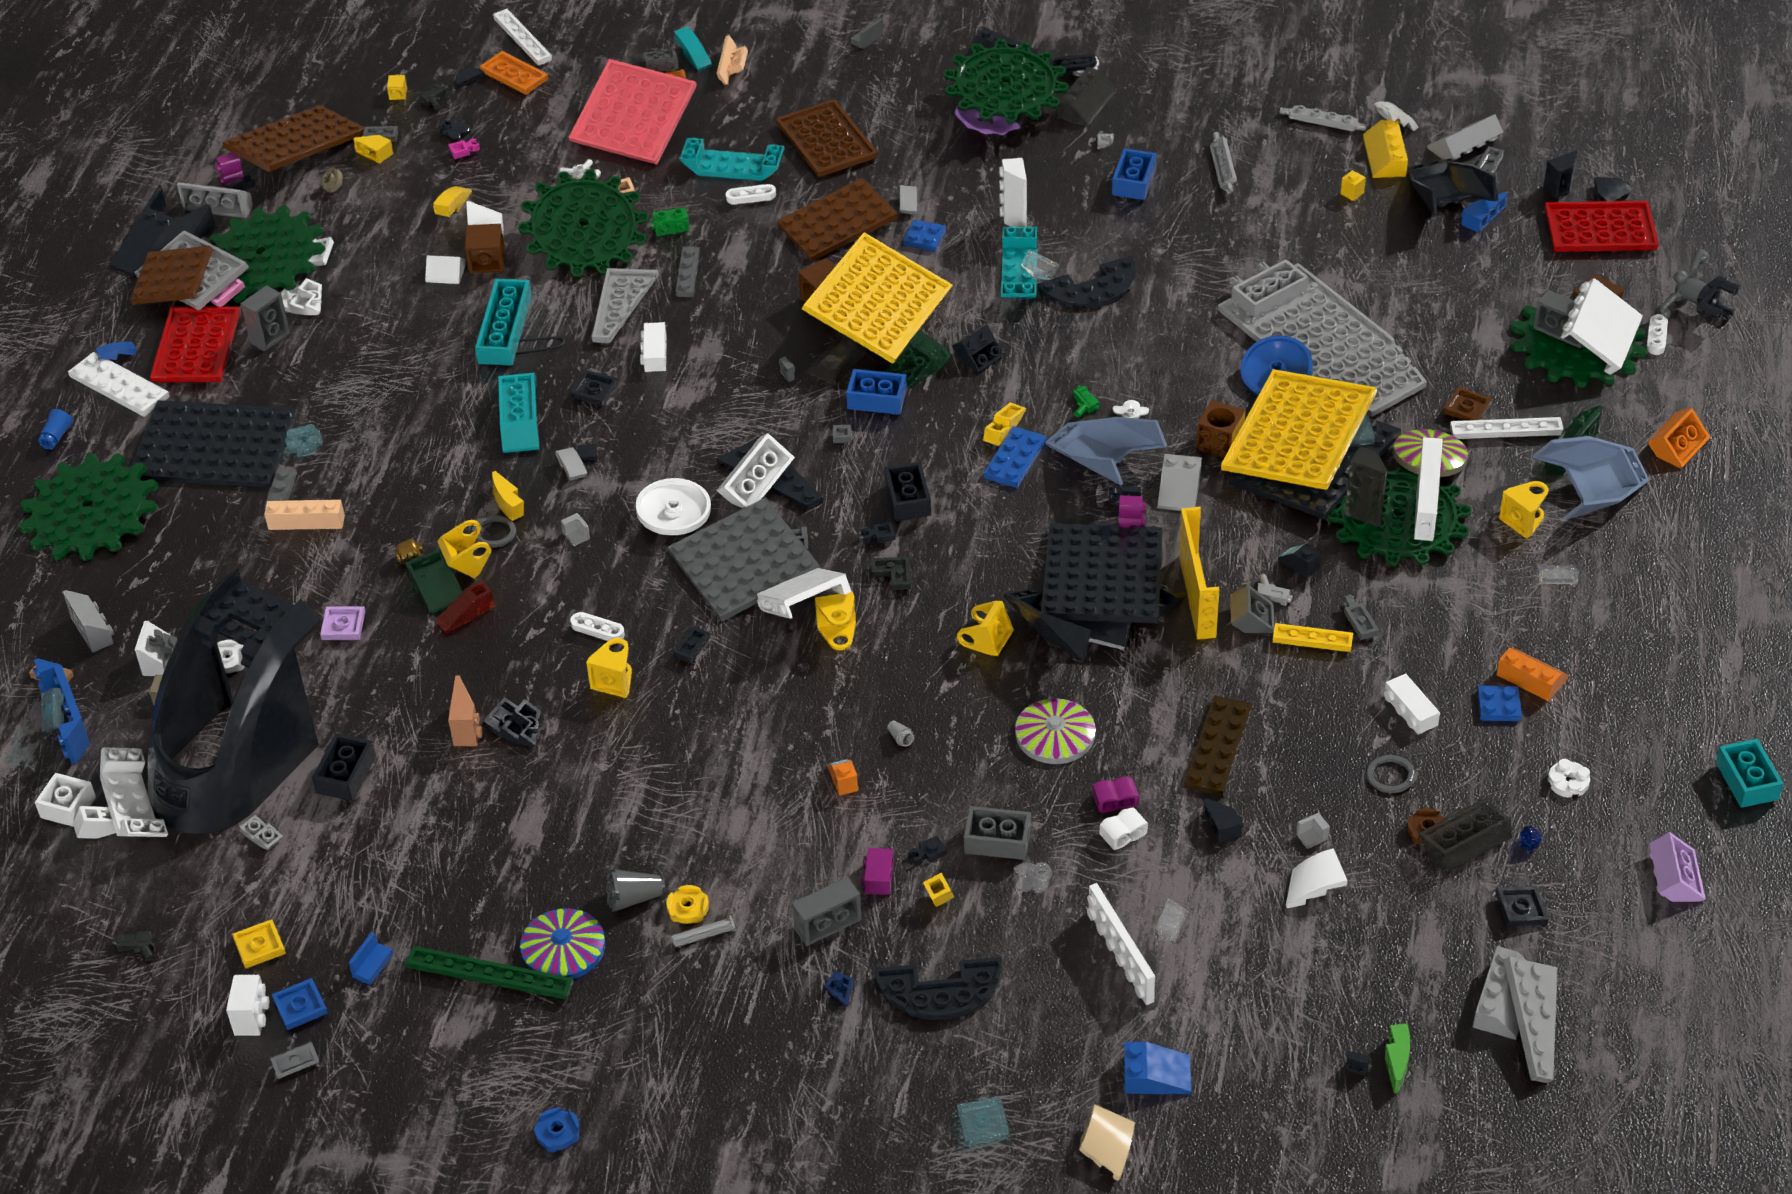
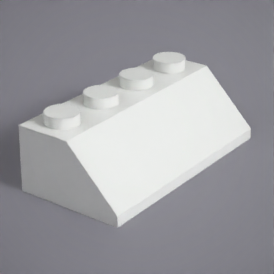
(1013, 192)
(756, 472)

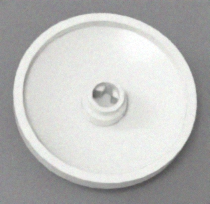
(673, 506)

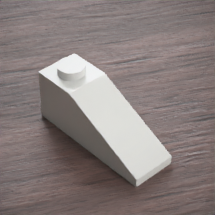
(93, 822)

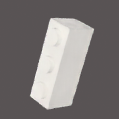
(653, 347)
(1411, 704)

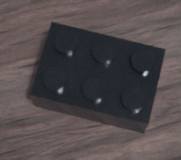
(907, 491)
(344, 767)

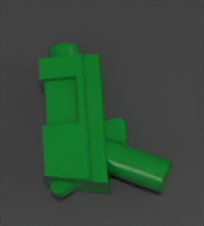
(1086, 401)

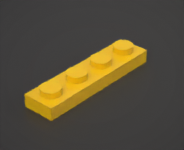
(1312, 637)

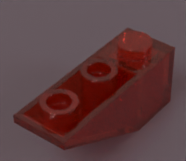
(469, 604)

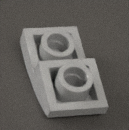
(908, 199)
(571, 463)
(260, 833)

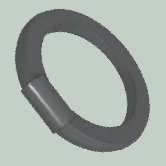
(495, 544)
(1391, 789)

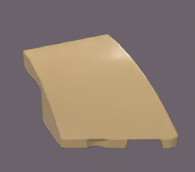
(1107, 1139)

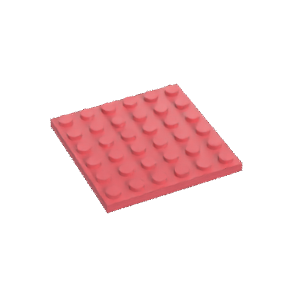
(632, 111)

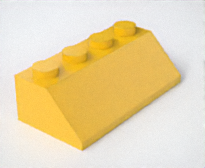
(1386, 150)

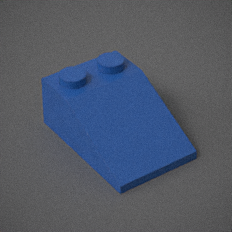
(1155, 1069)

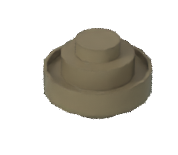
(331, 180)

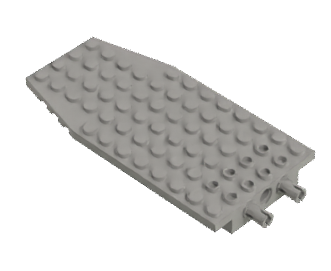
(1338, 336)

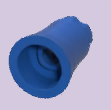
(55, 427)

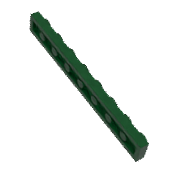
(489, 972)

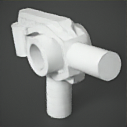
(578, 171)

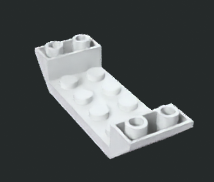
(127, 793)

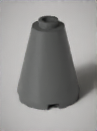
(632, 888)

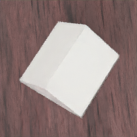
(444, 269)

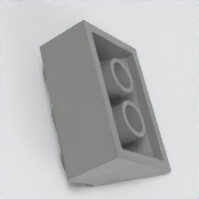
(88, 620)

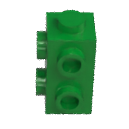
(670, 221)

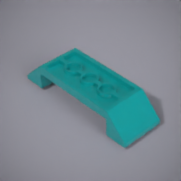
(730, 164)
(1015, 279)
(518, 412)

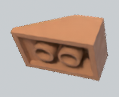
(463, 717)

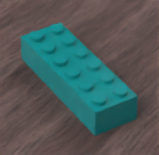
(503, 322)

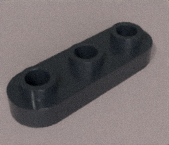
(1075, 62)

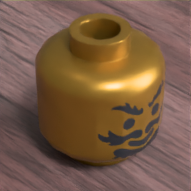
(408, 551)

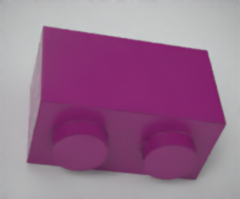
(878, 871)

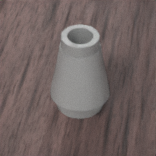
(902, 734)

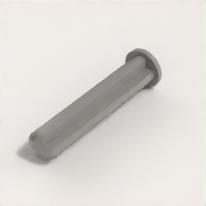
(703, 932)

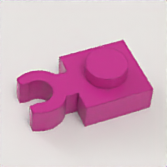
(463, 149)

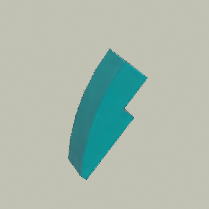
(692, 48)

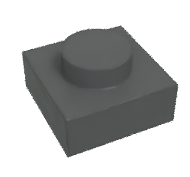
(787, 369)
(841, 433)

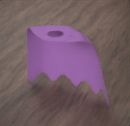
(999, 126)

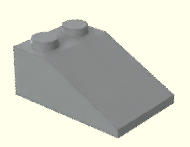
(1179, 482)

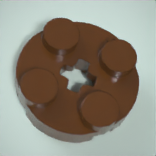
(1418, 822)

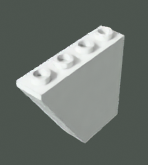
(1428, 489)

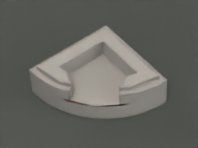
(1104, 140)

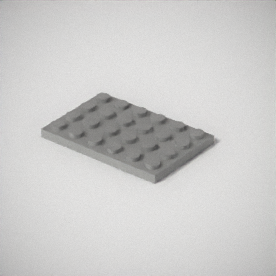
(219, 274)

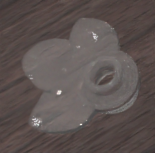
(1032, 878)

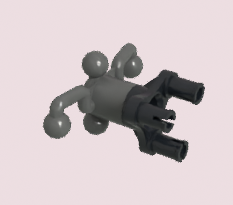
(1700, 293)

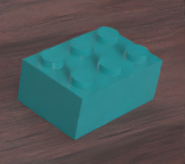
(1749, 773)

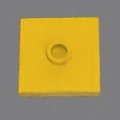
(258, 943)

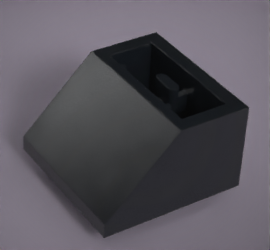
(1560, 174)
(978, 349)

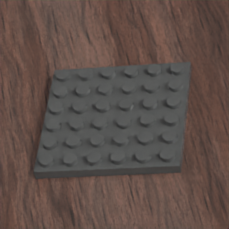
(742, 558)

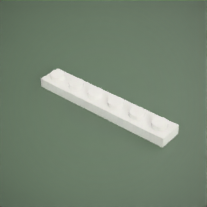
(522, 37)
(1506, 428)

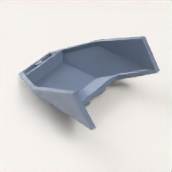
(1106, 441)
(1598, 469)

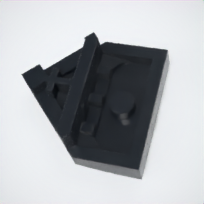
(1611, 188)

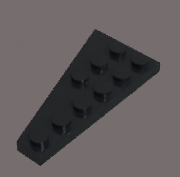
(788, 484)

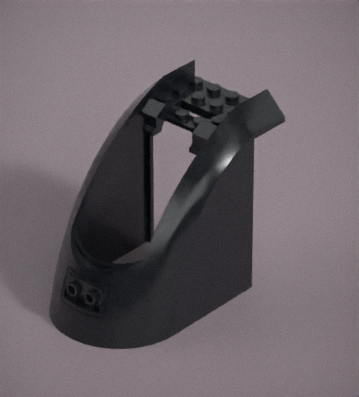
(269, 719)

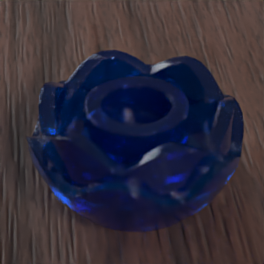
(1530, 838)

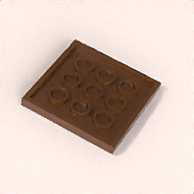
(171, 275)

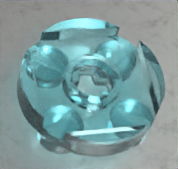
(310, 434)

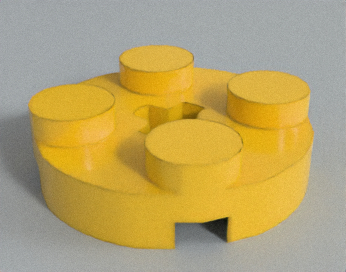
(691, 914)

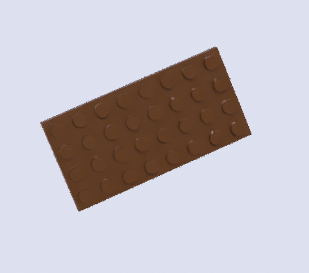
(293, 138)

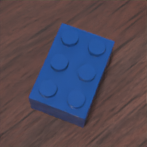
(1134, 174)
(876, 391)

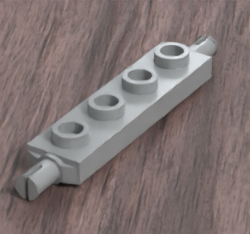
(1323, 118)
(1223, 162)

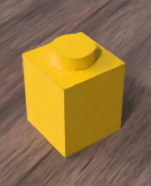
(397, 87)
(1353, 185)
(938, 889)

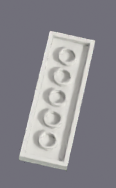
(118, 384)
(1121, 944)

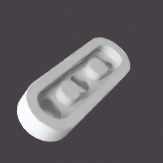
(751, 194)
(1657, 334)
(596, 626)

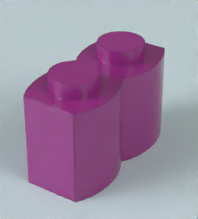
(229, 168)
(1131, 511)
(1115, 794)

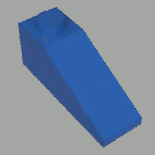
(1482, 212)

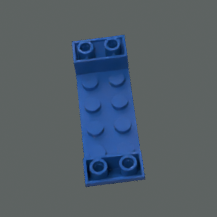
(72, 733)

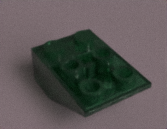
(920, 359)
(433, 580)

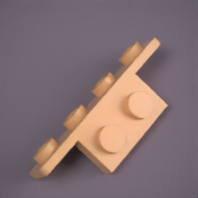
(731, 60)

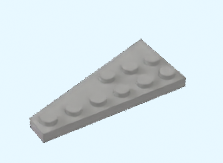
(619, 298)

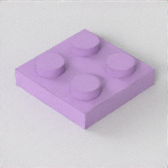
(342, 623)

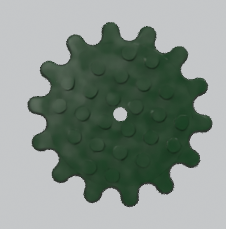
(1005, 81)
(572, 201)
(285, 244)
(1565, 359)
(68, 526)
(1396, 535)

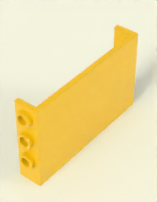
(1202, 600)

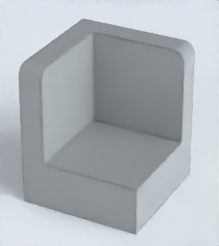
(575, 529)
(1312, 830)

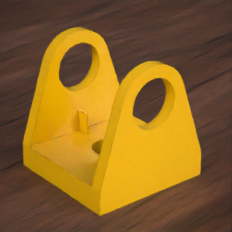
(1520, 507)
(459, 549)
(836, 618)
(993, 630)
(608, 669)

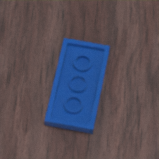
(1015, 457)

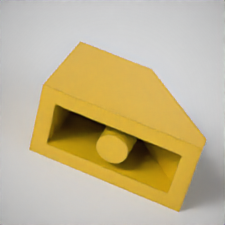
(374, 147)

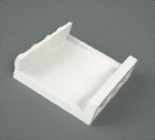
(1602, 323)
(779, 598)

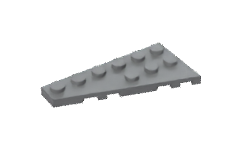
(1534, 1000)

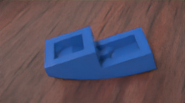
(111, 350)

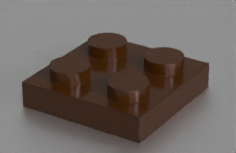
(1467, 405)

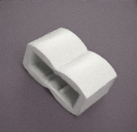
(1123, 828)

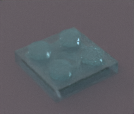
(51, 709)

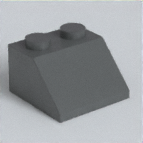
(1251, 611)

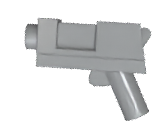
(1273, 593)

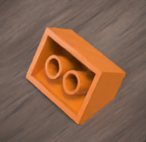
(1679, 438)
(1530, 673)

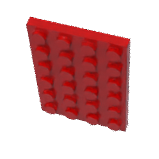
(1601, 226)
(195, 344)

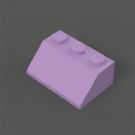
(1676, 869)

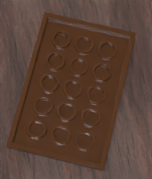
(826, 138)
(837, 219)

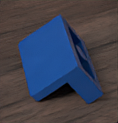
(369, 960)

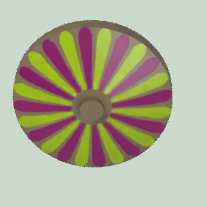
(1409, 447)

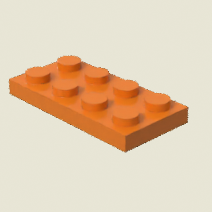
(514, 72)

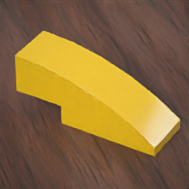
(451, 200)
(1002, 423)
(507, 497)

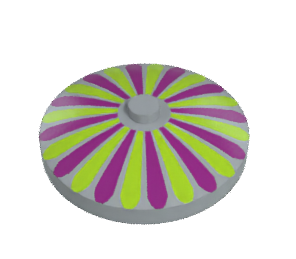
(1055, 731)

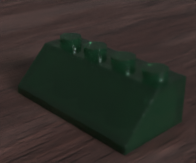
(1585, 424)

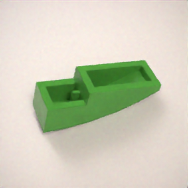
(1397, 1054)

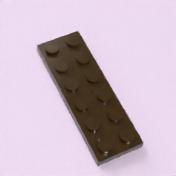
(1218, 745)

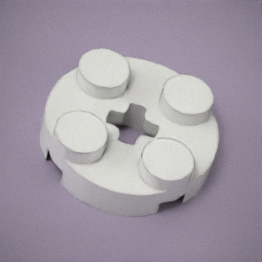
(231, 648)
(1564, 769)

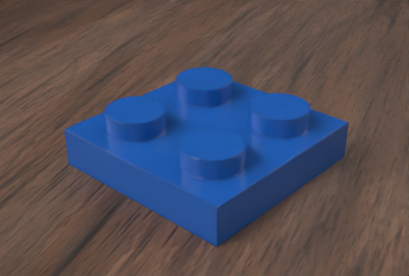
(924, 235)
(1499, 703)
(299, 1004)

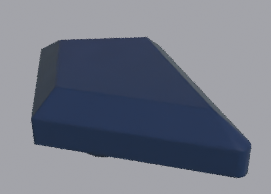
(840, 987)

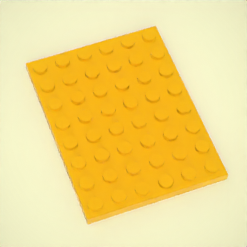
(877, 297)
(1299, 429)

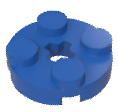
(557, 1140)

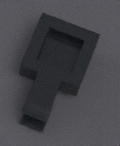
(241, 184)

